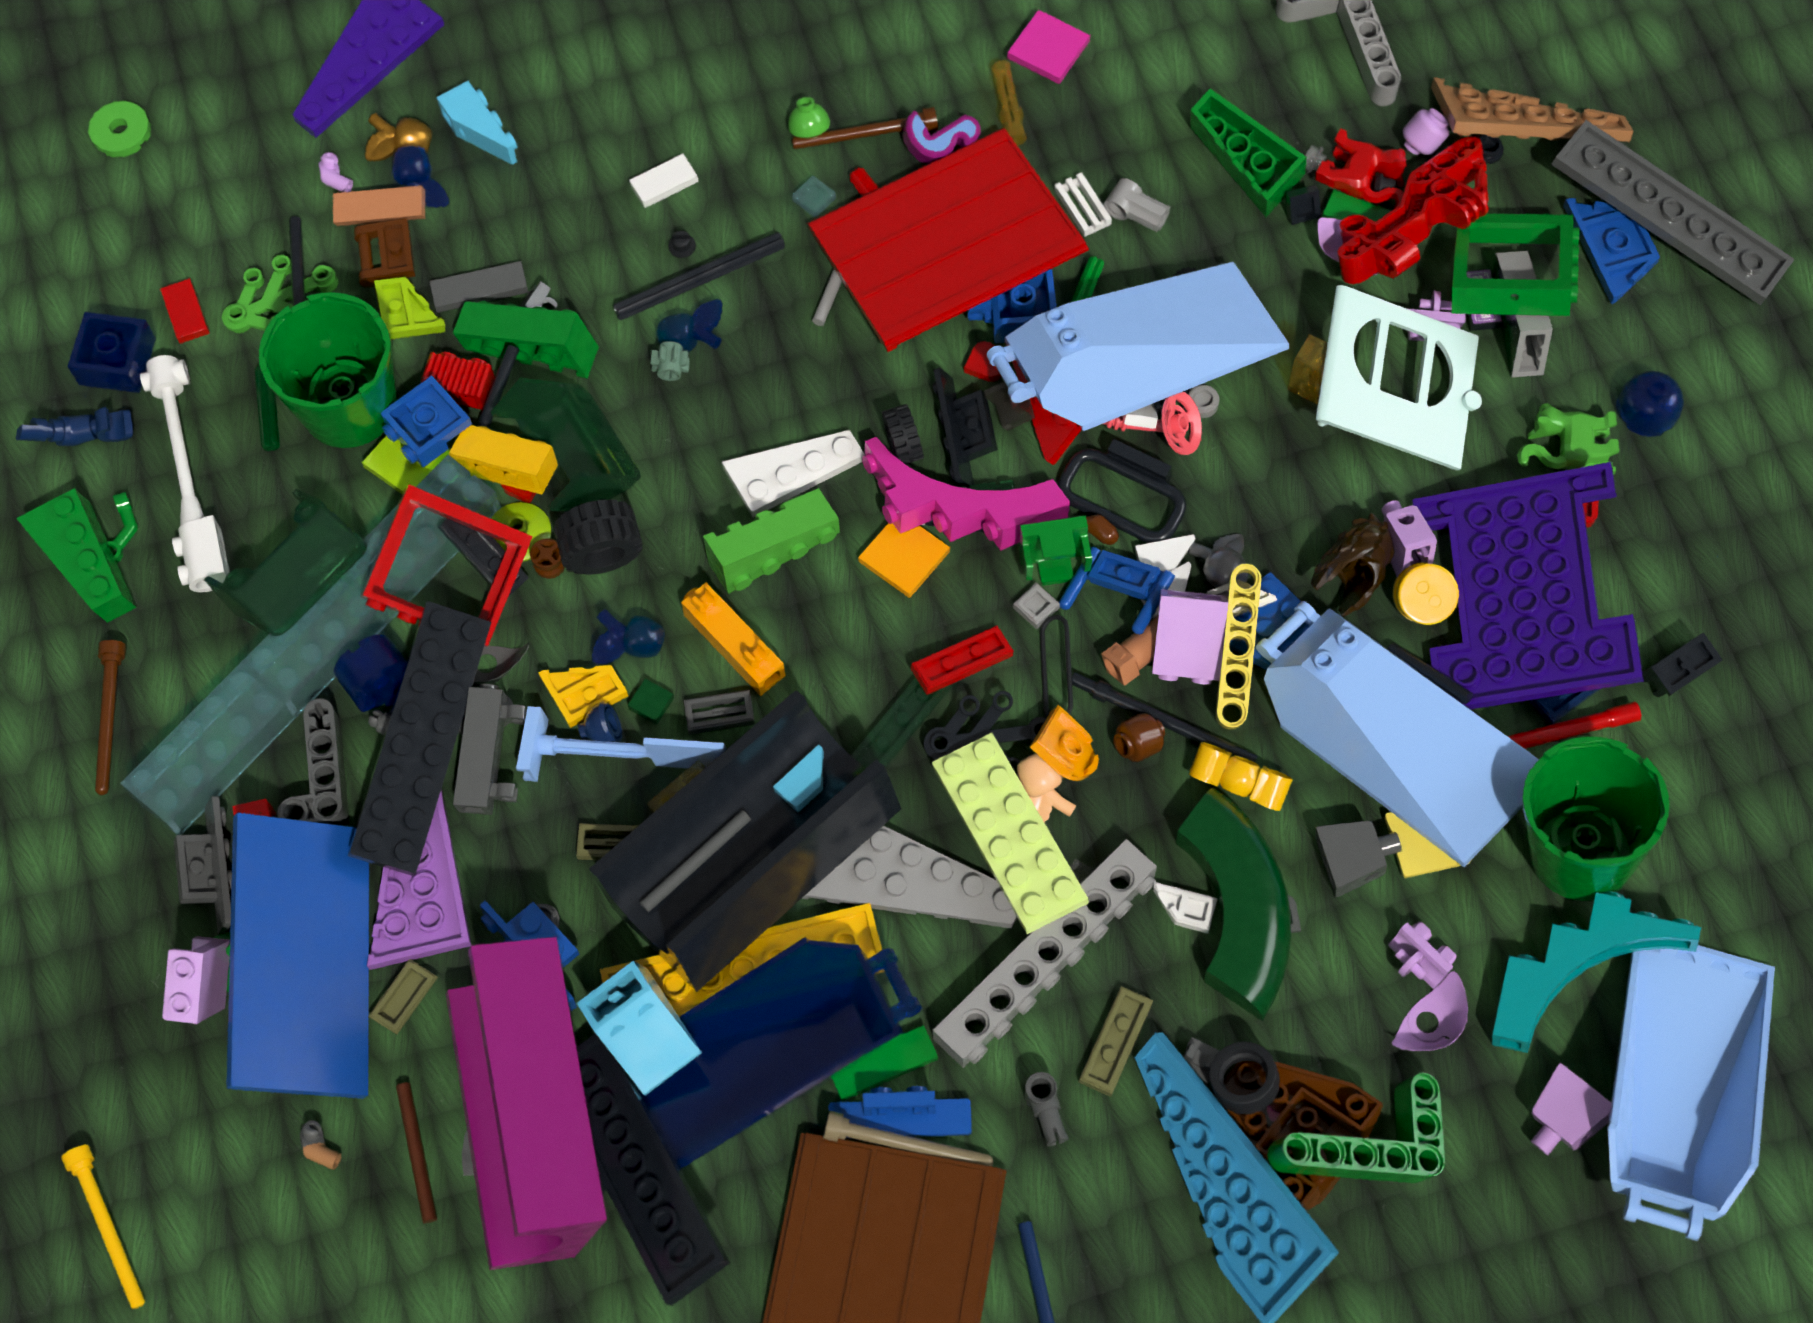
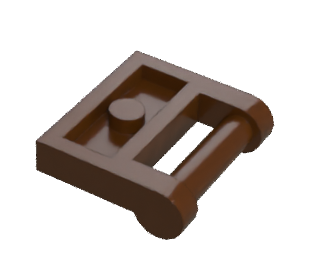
(394, 249)

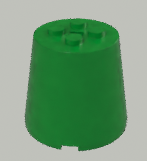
(331, 367)
(1592, 815)

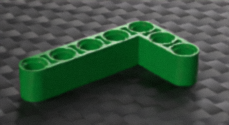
(1372, 1153)

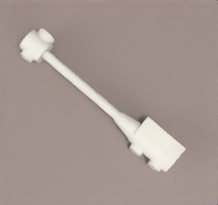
(199, 536)

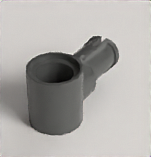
(1046, 1108)

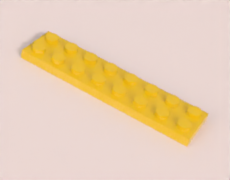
(844, 926)

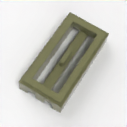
(602, 829)

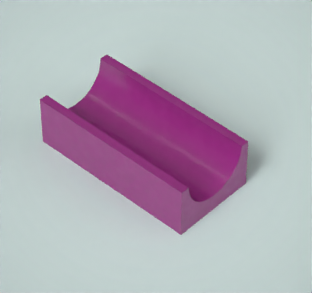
(525, 1105)

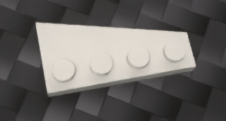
(786, 471)

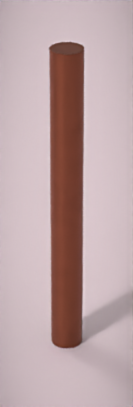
(416, 1153)

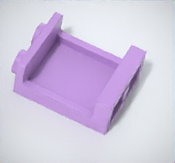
(1190, 636)
(196, 980)

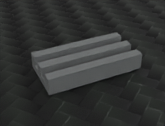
(723, 723)

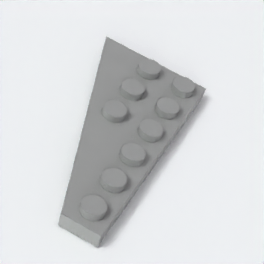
(914, 879)

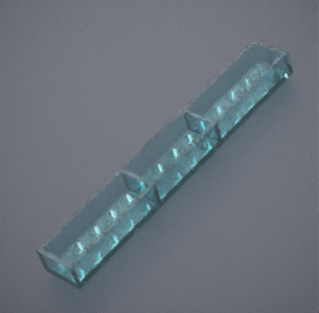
(294, 668)

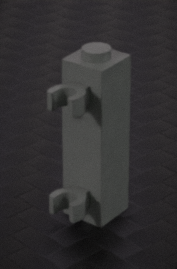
(481, 750)

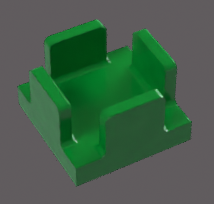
(1052, 546)

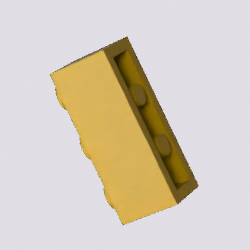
(505, 458)

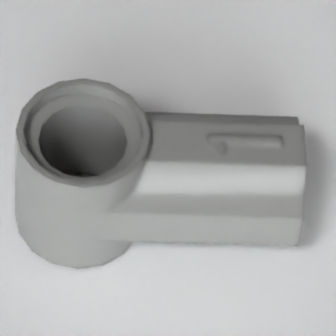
(1129, 202)

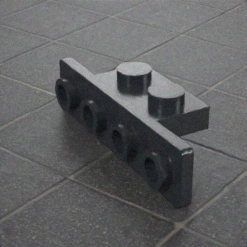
(966, 427)

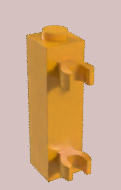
(733, 638)

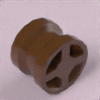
(546, 551)

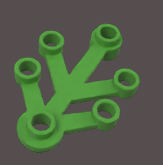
(273, 298)

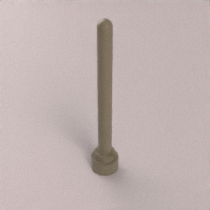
(839, 1128)

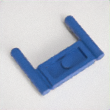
(1123, 576)

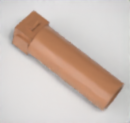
(1126, 659)

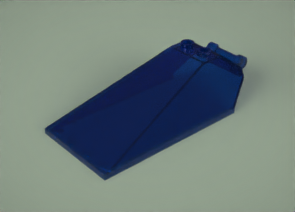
(776, 1041)

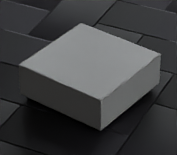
(1036, 605)

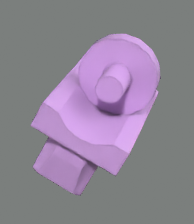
(1435, 306)
(1419, 956)

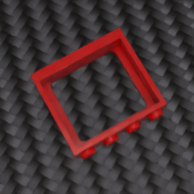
(412, 498)

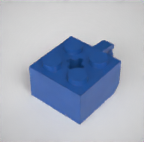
(1016, 305)

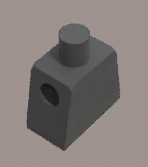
(1354, 854)

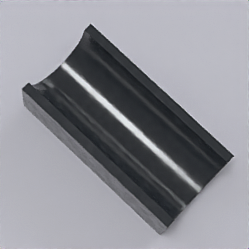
(763, 864)

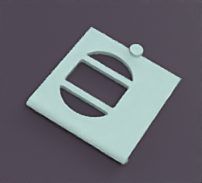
(1365, 410)

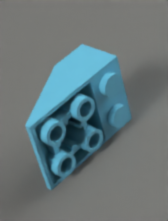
(639, 1026)

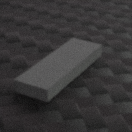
(479, 286)

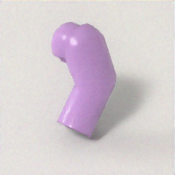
(331, 175)

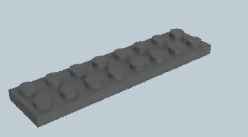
(1673, 212)

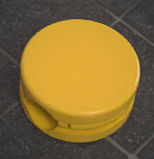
(1425, 593)

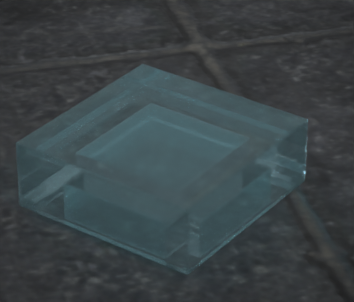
(814, 196)

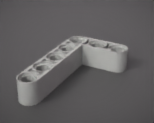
(1364, 37)

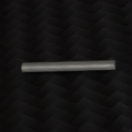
(695, 861)

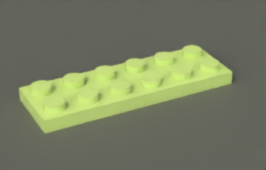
(1010, 833)

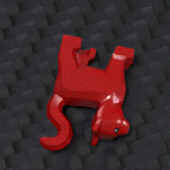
(1361, 166)

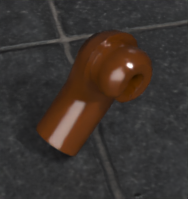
(1102, 529)

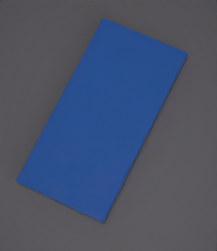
(298, 959)

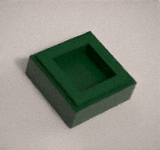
(651, 701)

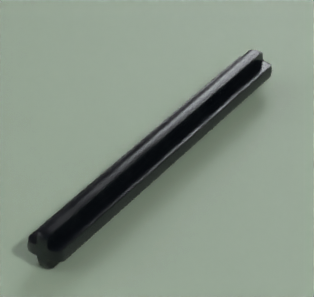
(698, 276)

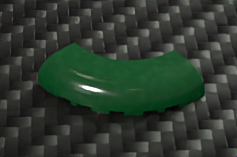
(1250, 900)

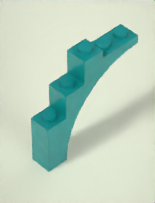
(1612, 932)

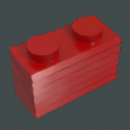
(462, 379)

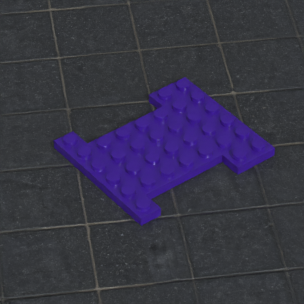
(1530, 590)

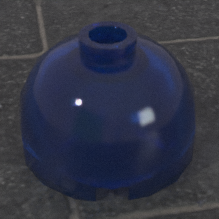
(1650, 403)

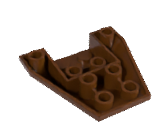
(1317, 1107)

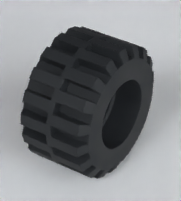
(598, 537)

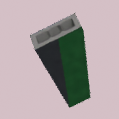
(1524, 336)

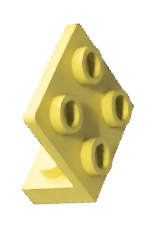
(1417, 853)

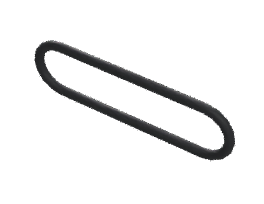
(1068, 663)

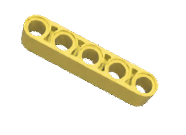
(1242, 630)

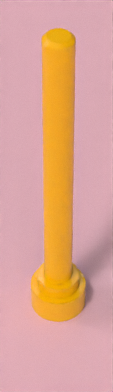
(79, 1162)

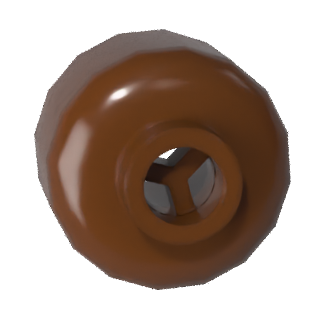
(1139, 737)

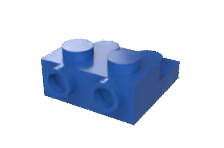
(424, 422)

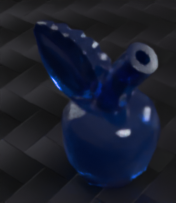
(413, 168)
(690, 329)
(638, 639)

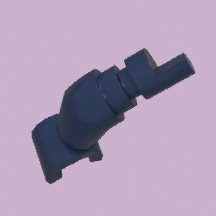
(79, 428)

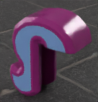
(929, 147)

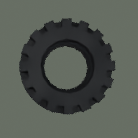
(902, 434)

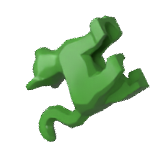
(1577, 439)

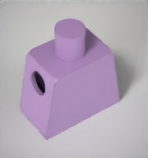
(1410, 536)
(1568, 1111)

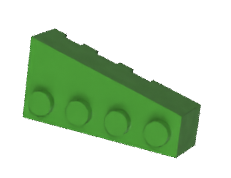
(770, 540)

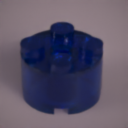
(371, 672)

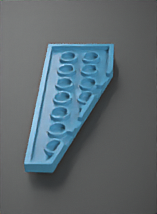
(1257, 1225)

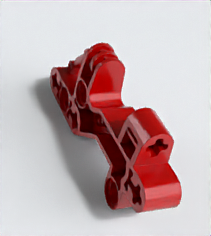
(1432, 196)

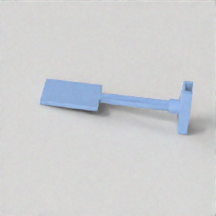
(661, 751)

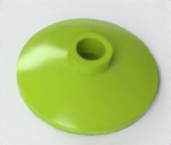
(533, 519)

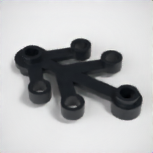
(980, 730)

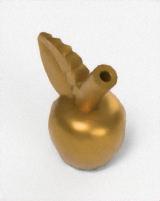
(390, 139)

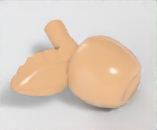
(1040, 784)

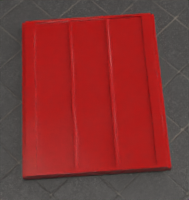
(946, 238)

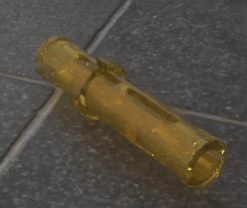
(1002, 77)

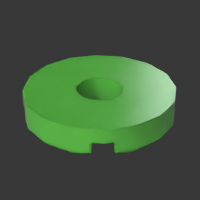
(114, 115)

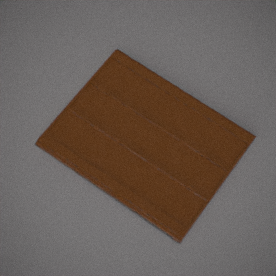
(883, 1236)

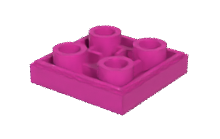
(1048, 46)

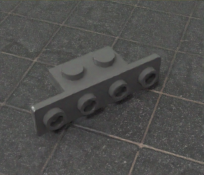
(203, 868)

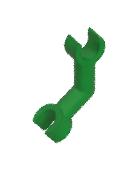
(129, 522)

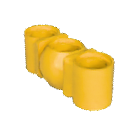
(1240, 776)

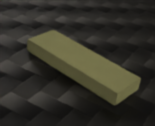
(1116, 1041)

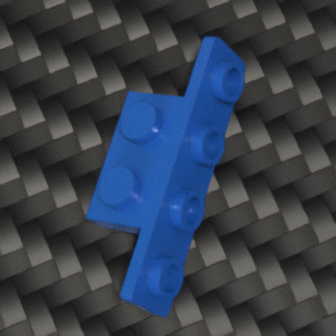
(529, 925)
(909, 1112)

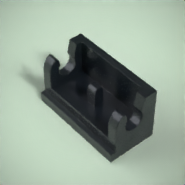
(1682, 665)

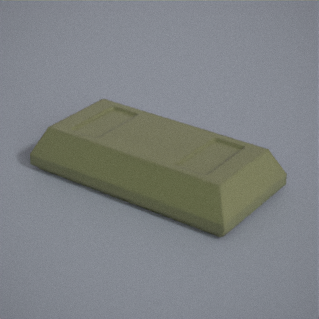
(403, 996)

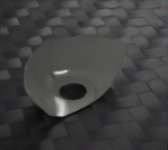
(506, 660)

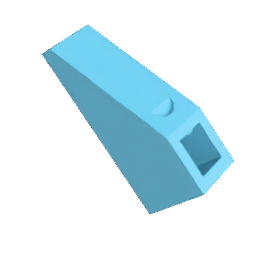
(473, 122)

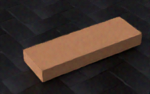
(378, 205)

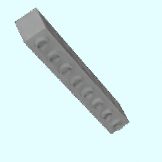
(964, 1046)

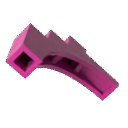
(959, 511)

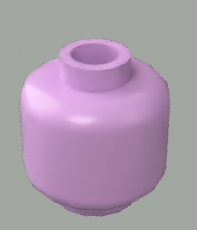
(1425, 132)

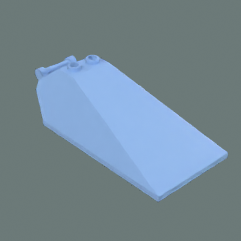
(1138, 345)
(1394, 733)
(1689, 1084)

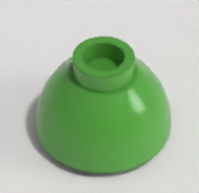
(808, 119)

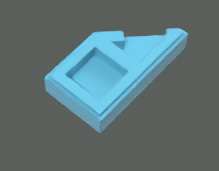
(802, 781)

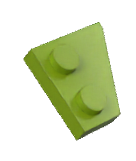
(405, 310)

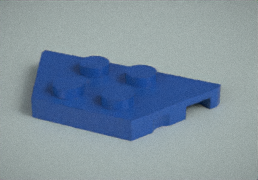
(1614, 244)

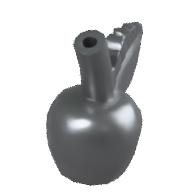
(1221, 559)

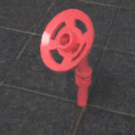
(1173, 424)

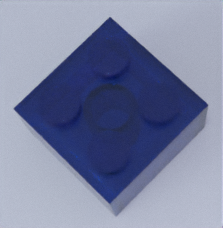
(111, 352)

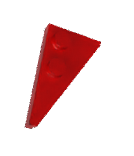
(1052, 430)

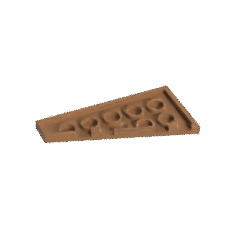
(1518, 115)

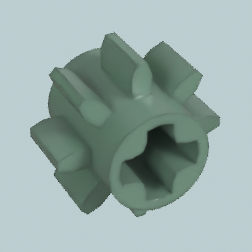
(669, 361)

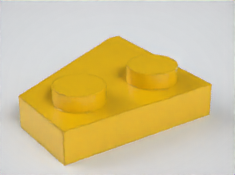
(582, 689)

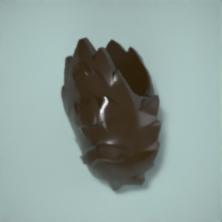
(1358, 560)

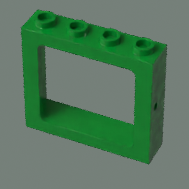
(1534, 295)

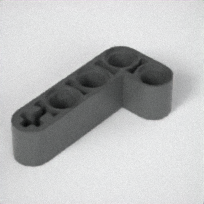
(319, 767)

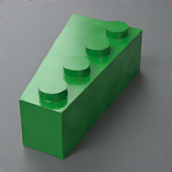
(1247, 150)
(539, 333)
(78, 548)

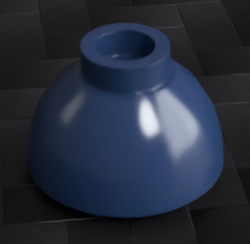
(601, 724)

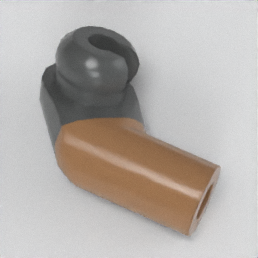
(314, 1146)

